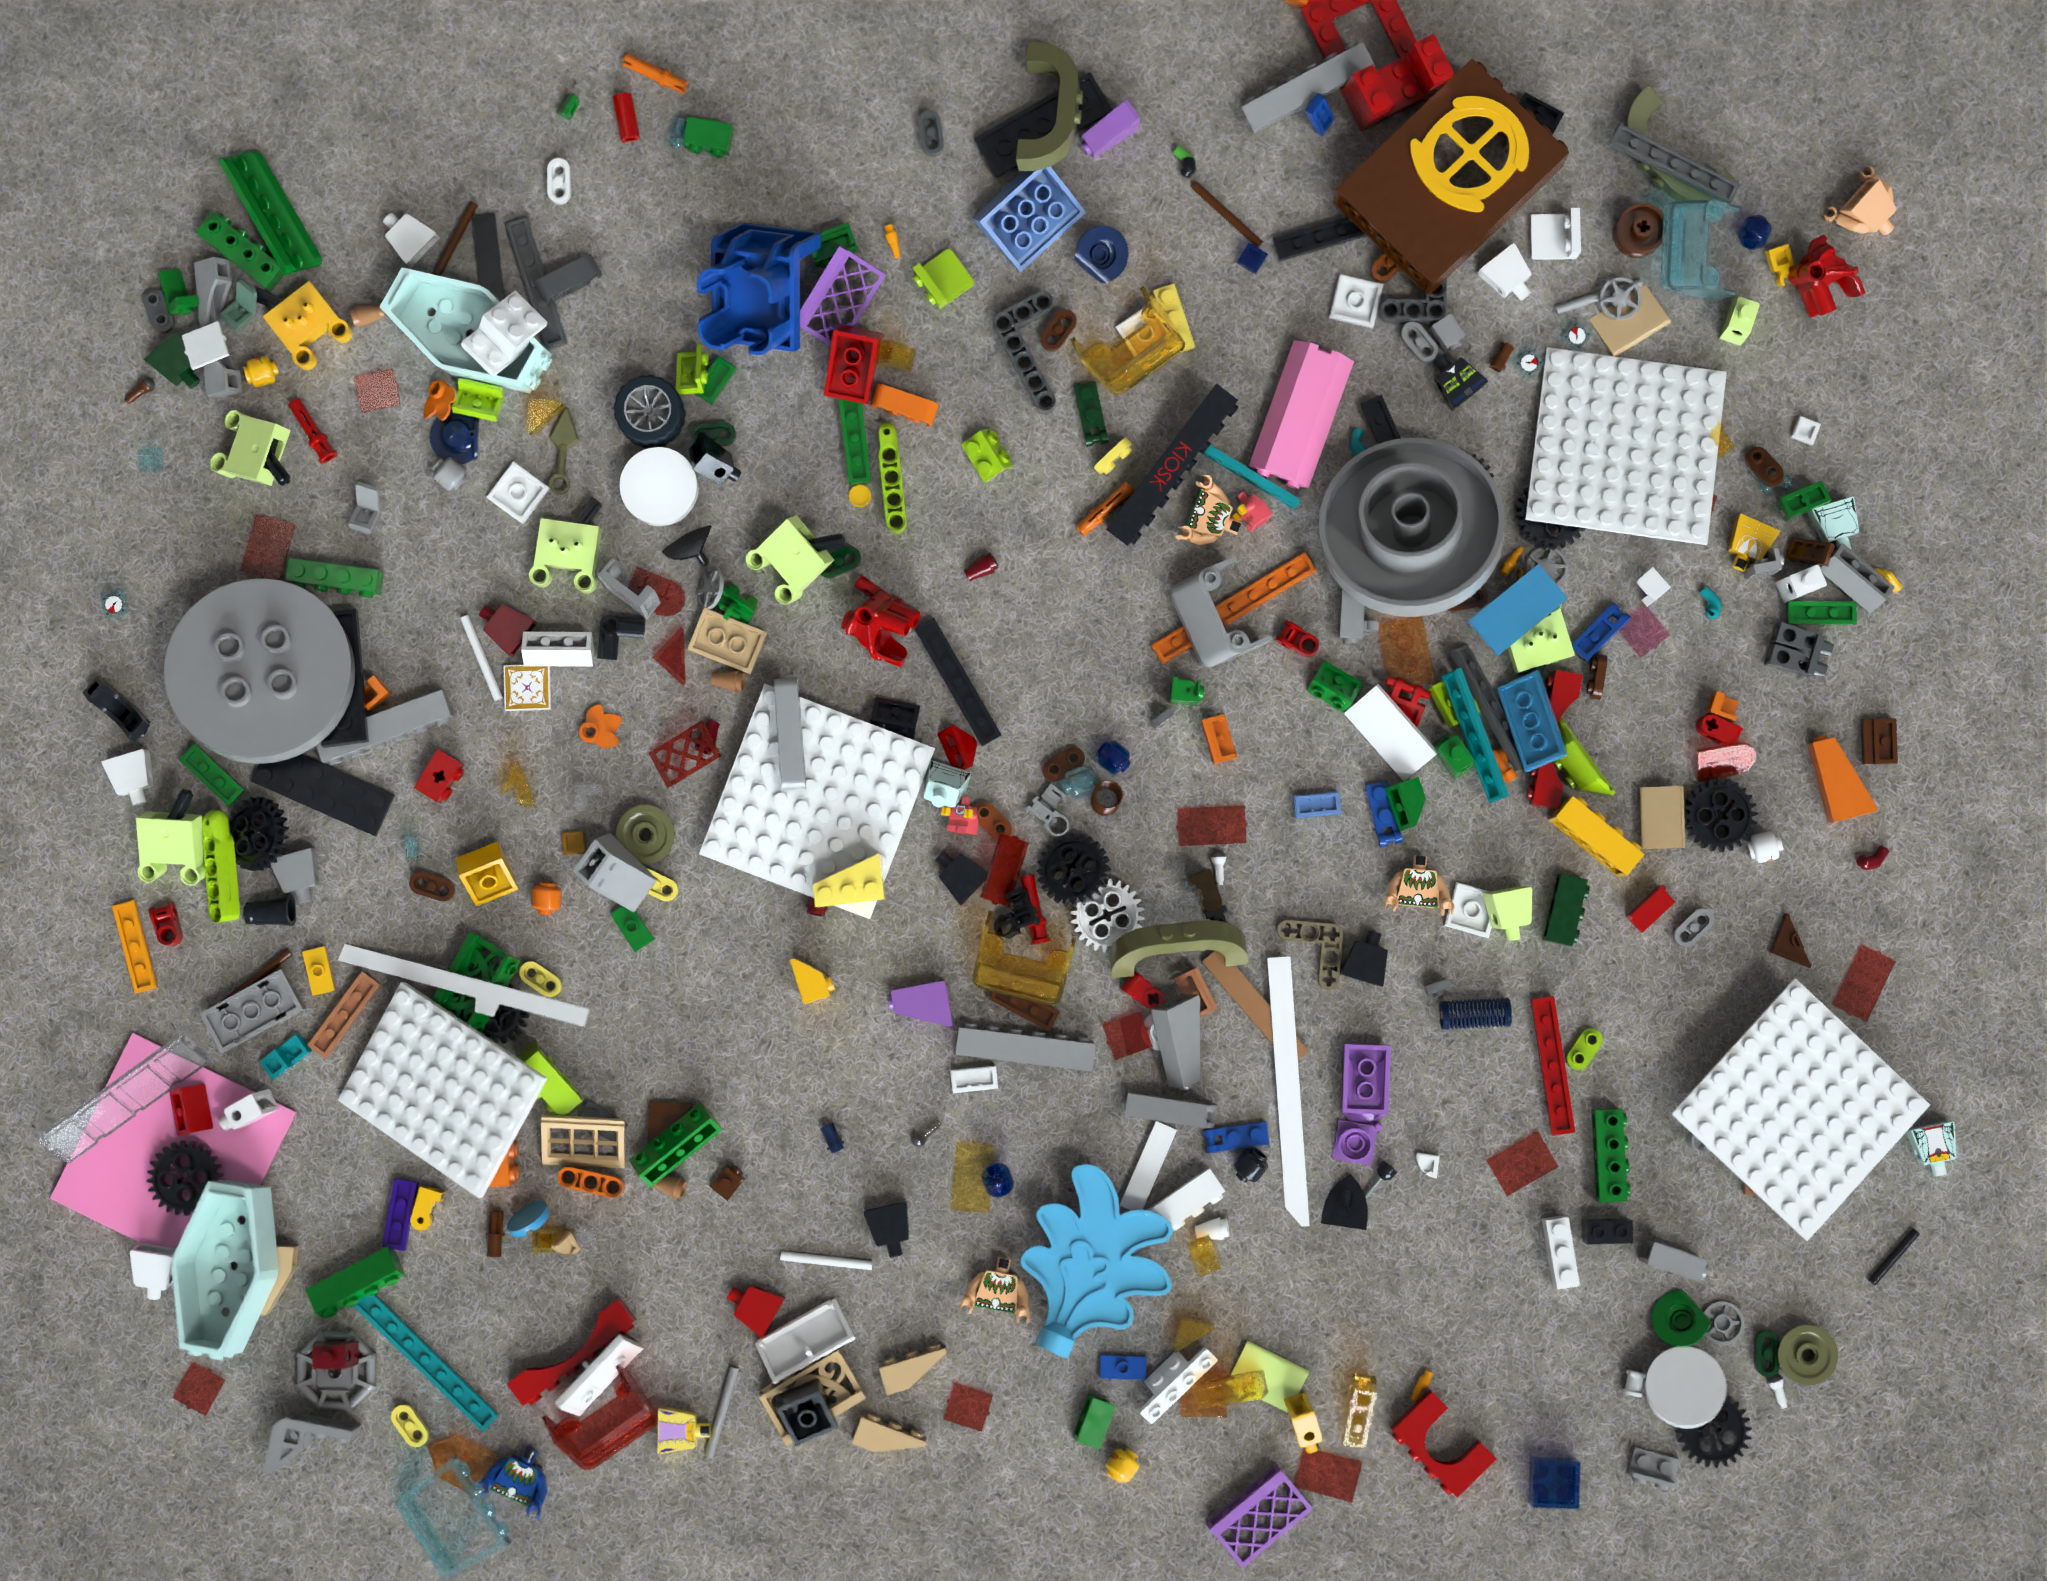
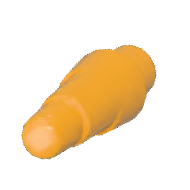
(892, 239)
(1511, 562)
(1422, 1383)

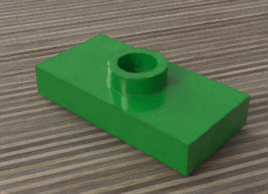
(718, 376)
(632, 928)

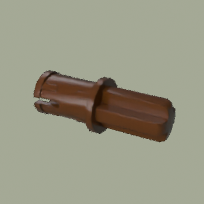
(495, 1233)

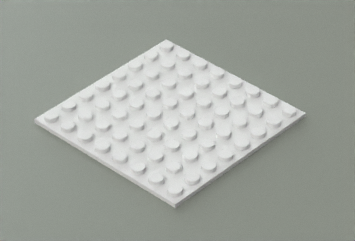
(1625, 446)
(852, 806)
(1800, 1109)

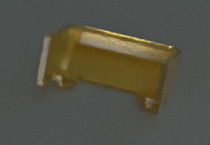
(1136, 354)
(1020, 975)

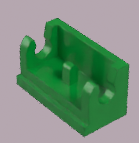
(1803, 500)
(1094, 1421)

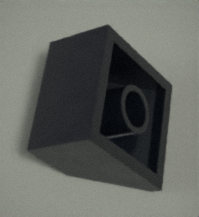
(806, 1412)

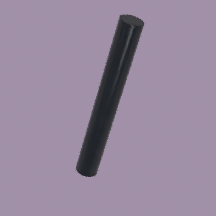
(1893, 1257)

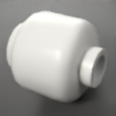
(1765, 847)

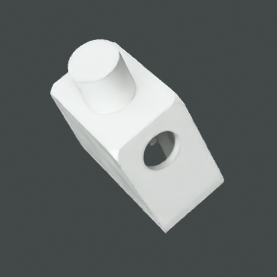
(409, 237)
(1507, 273)
(1801, 583)
(130, 774)
(248, 1110)
(152, 1268)

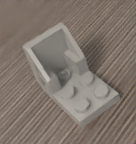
(296, 1432)

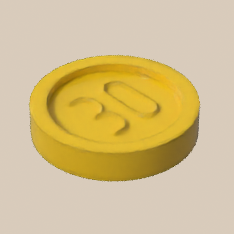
(860, 496)

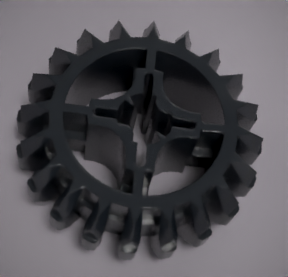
(500, 1023)

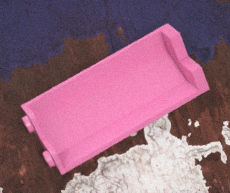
(1301, 414)

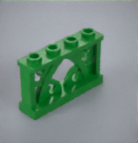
(471, 956)

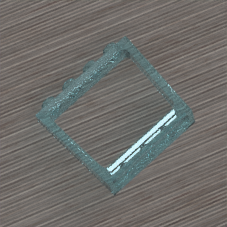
(427, 1535)

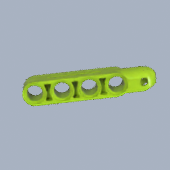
(890, 443)
(220, 868)

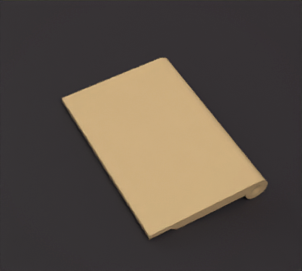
(1623, 334)

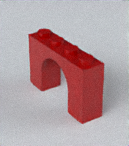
(1454, 1474)

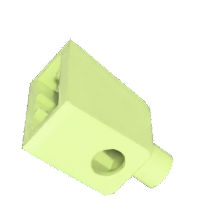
(1739, 318)
(1509, 909)

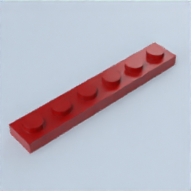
(1552, 1065)

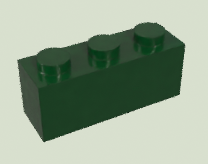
(1566, 910)

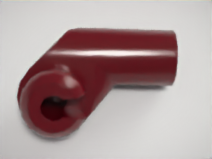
(1874, 861)

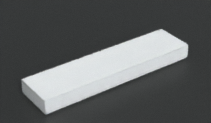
(1148, 1167)

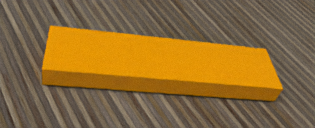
(134, 946)

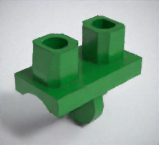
(736, 605)

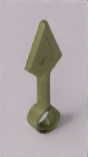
(564, 437)

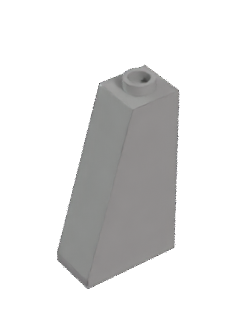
(1179, 1039)
(1170, 1110)

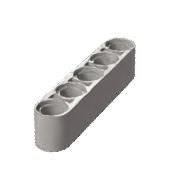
(790, 733)

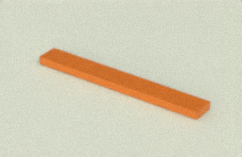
(1241, 603)

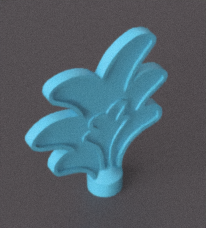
(1092, 1262)

